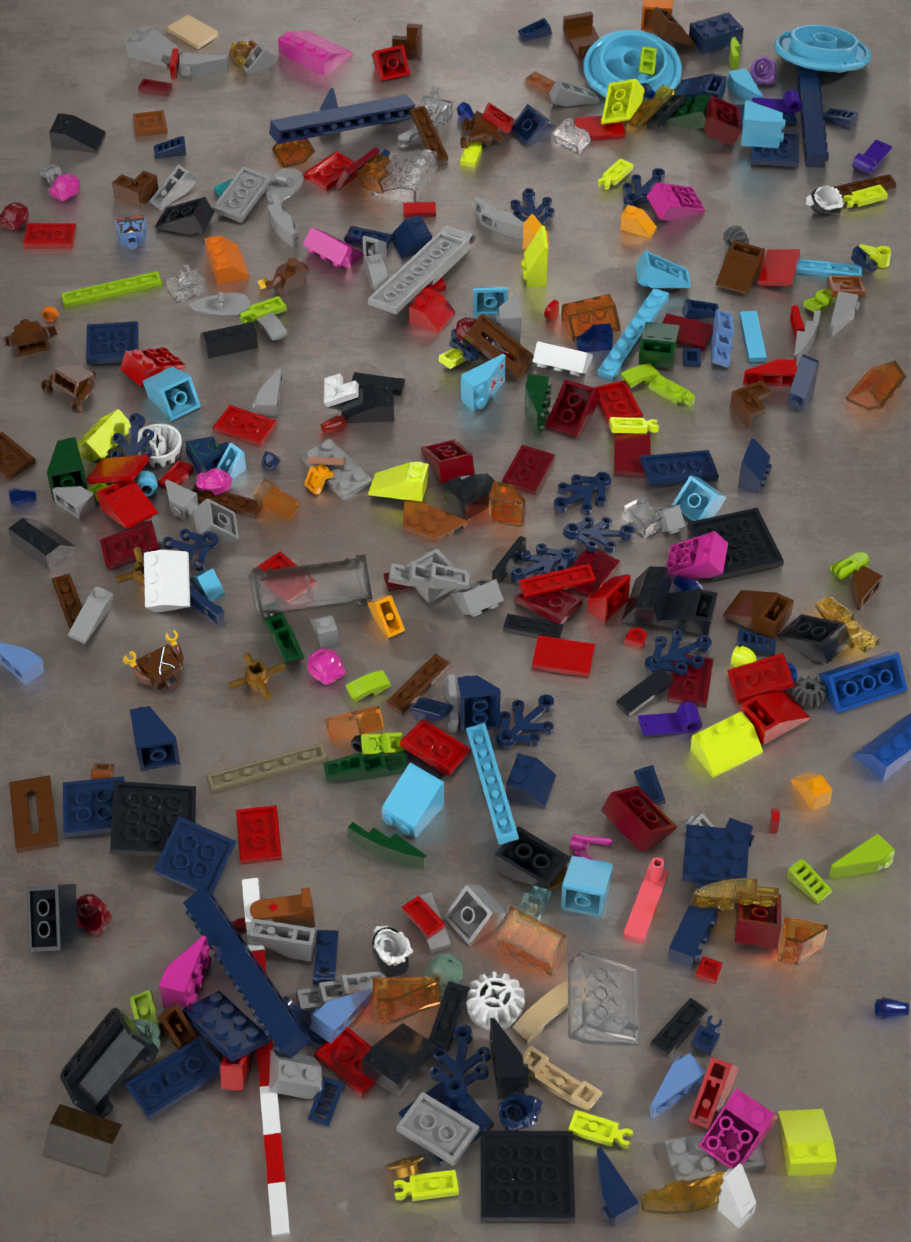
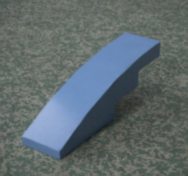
(722, 338)

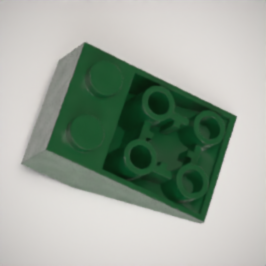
(691, 113)
(658, 344)
(536, 401)

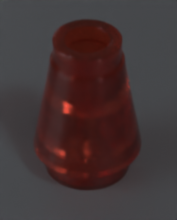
(334, 424)

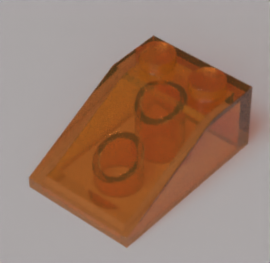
(403, 997)

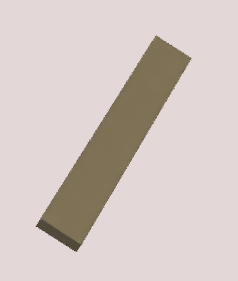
(267, 768)

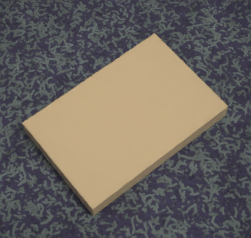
(192, 31)

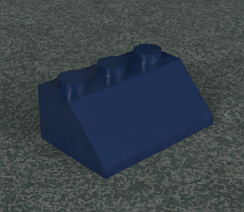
(477, 703)

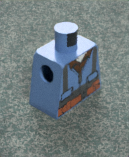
(131, 230)

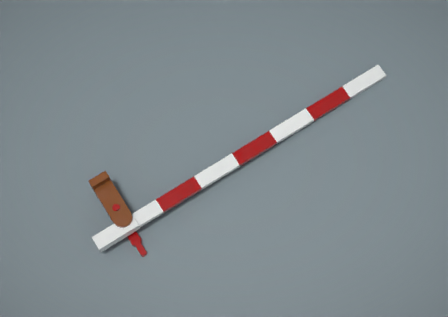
(292, 911)

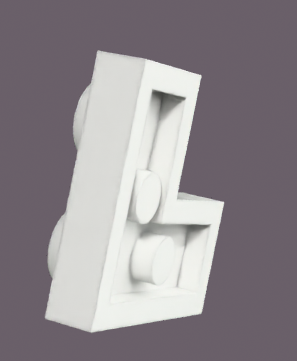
(337, 392)

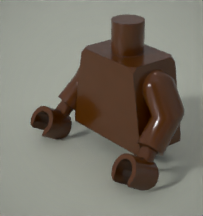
(479, 130)
(30, 337)
(74, 381)

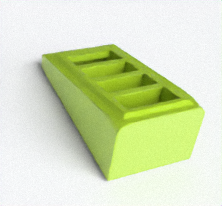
(807, 871)

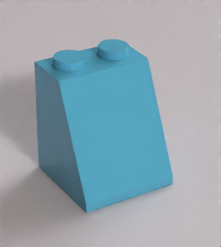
(761, 126)
(172, 392)
(413, 801)
(586, 886)

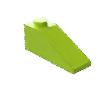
(864, 859)

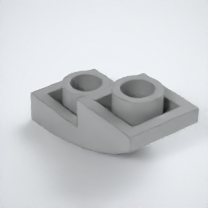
(272, 326)

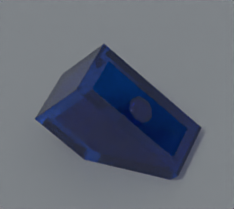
(596, 338)

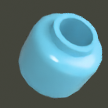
(147, 482)

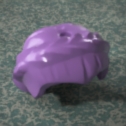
(765, 74)

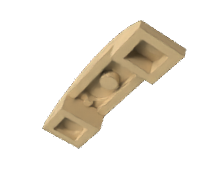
(542, 1012)
(559, 1082)

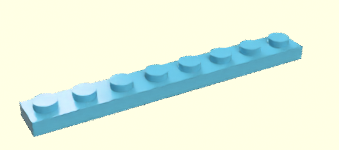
(632, 334)
(492, 784)

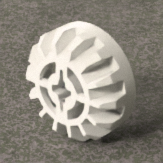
(163, 436)
(502, 1003)

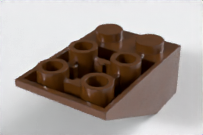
(668, 28)
(740, 267)
(760, 611)

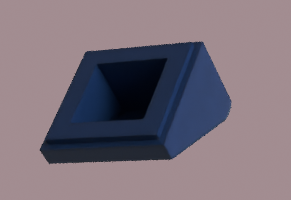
(691, 356)

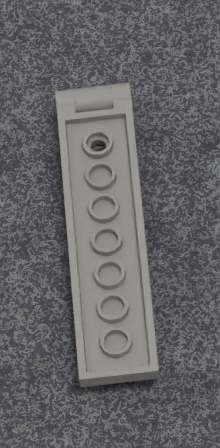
(423, 269)

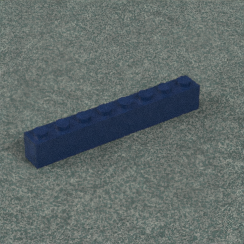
(697, 921)

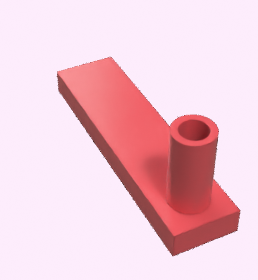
(646, 901)

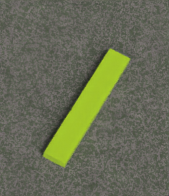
(111, 289)

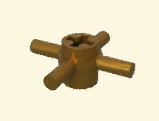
(137, 571)
(257, 675)

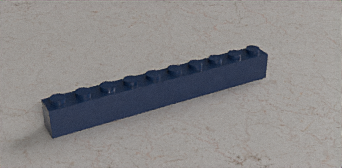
(812, 117)
(341, 119)
(247, 973)

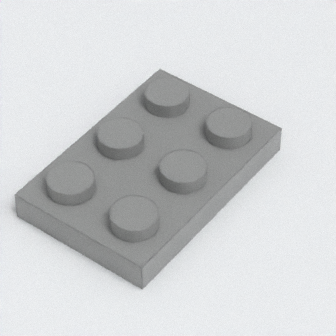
(437, 1128)

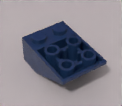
(703, 84)

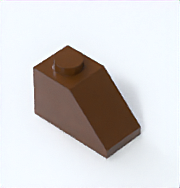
(864, 585)

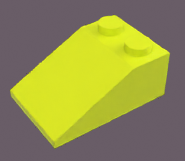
(622, 101)
(536, 260)
(401, 482)
(806, 1142)

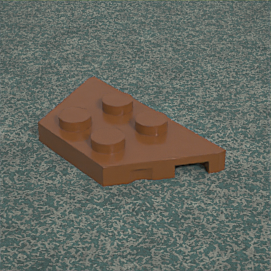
(429, 521)

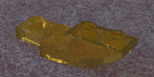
(650, 106)
(860, 637)
(739, 890)
(679, 1198)

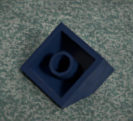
(532, 126)
(411, 236)
(754, 468)
(530, 781)

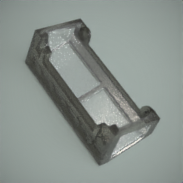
(310, 587)

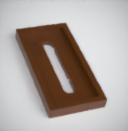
(503, 340)
(47, 833)

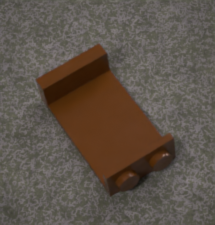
(580, 32)

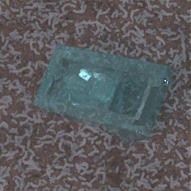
(535, 902)

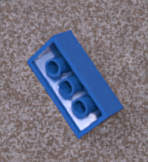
(864, 681)
(889, 750)

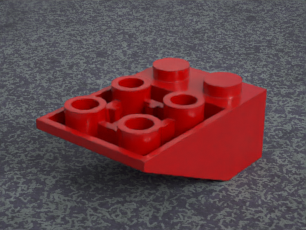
(148, 362)
(126, 503)
(773, 715)

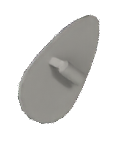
(284, 183)
(222, 305)

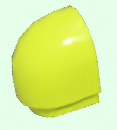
(742, 656)

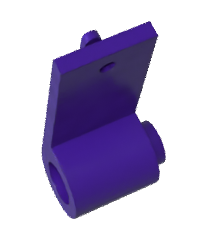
(788, 104)
(871, 158)
(682, 722)

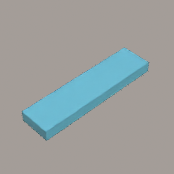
(826, 269)
(752, 336)

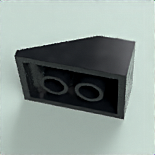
(75, 134)
(186, 217)
(373, 404)
(468, 494)
(816, 637)
(530, 860)
(397, 1058)
(508, 1065)

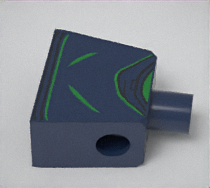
(205, 453)

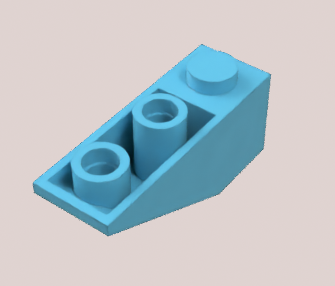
(742, 85)

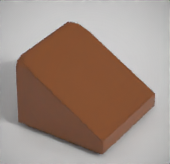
(102, 771)

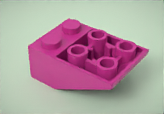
(674, 201)
(698, 557)
(185, 975)
(738, 1130)

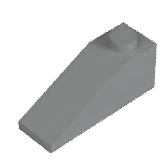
(202, 64)
(569, 94)
(173, 188)
(375, 271)
(844, 311)
(269, 396)
(91, 614)
(286, 939)

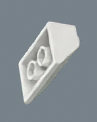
(561, 358)
(166, 580)

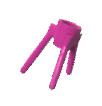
(581, 843)

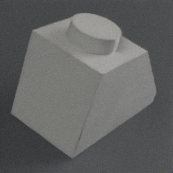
(260, 59)
(374, 246)
(75, 500)
(181, 500)
(672, 518)
(325, 630)

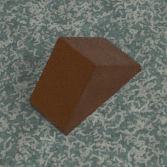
(176, 1027)

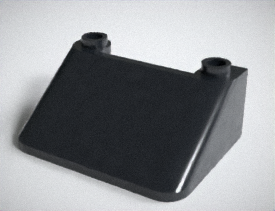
(105, 1062)

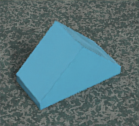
(233, 461)
(208, 584)

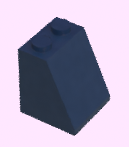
(153, 740)

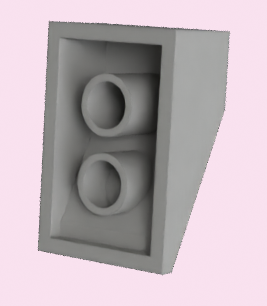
(150, 47)

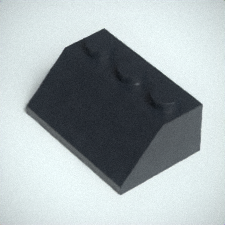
(230, 340)
(40, 542)
(648, 596)
(52, 918)

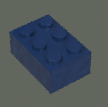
(715, 32)

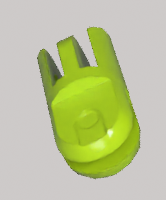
(847, 566)

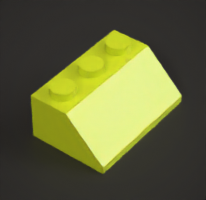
(99, 438)
(726, 744)

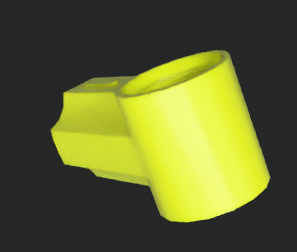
(880, 255)

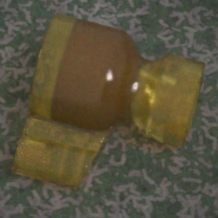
(242, 51)

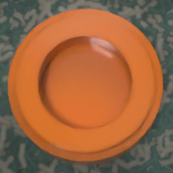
(50, 314)

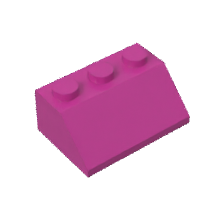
(331, 248)

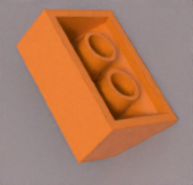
(225, 260)

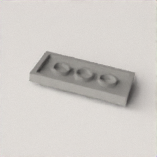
(242, 194)
(347, 478)
(694, 1164)

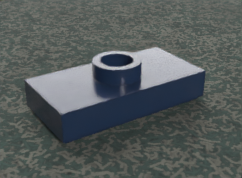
(649, 784)

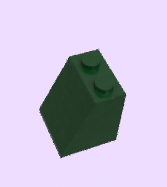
(66, 466)

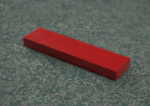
(557, 581)

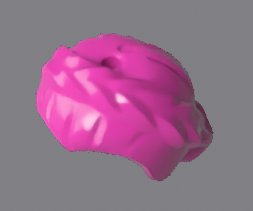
(65, 187)
(215, 481)
(325, 666)

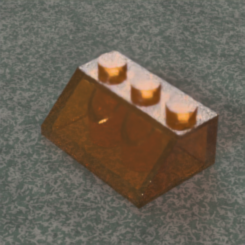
(584, 313)
(877, 386)
(532, 942)

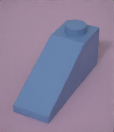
(21, 662)
(338, 1013)
(682, 1079)

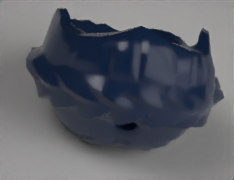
(523, 1108)

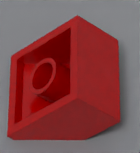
(391, 63)
(430, 311)
(609, 597)

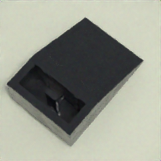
(689, 611)

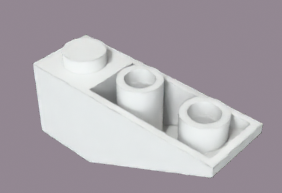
(736, 1197)

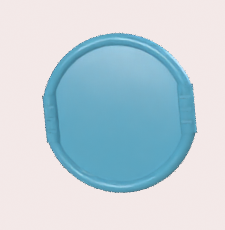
(823, 49)
(618, 58)

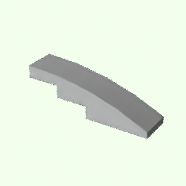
(805, 339)
(432, 577)
(312, 998)

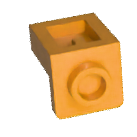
(316, 478)

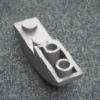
(282, 221)
(498, 221)

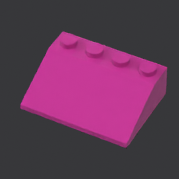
(312, 51)

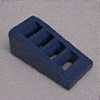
(535, 30)
(841, 117)
(170, 148)
(699, 309)
(746, 638)
(430, 710)
(333, 1084)

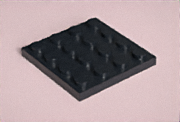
(748, 541)
(146, 816)
(527, 1176)

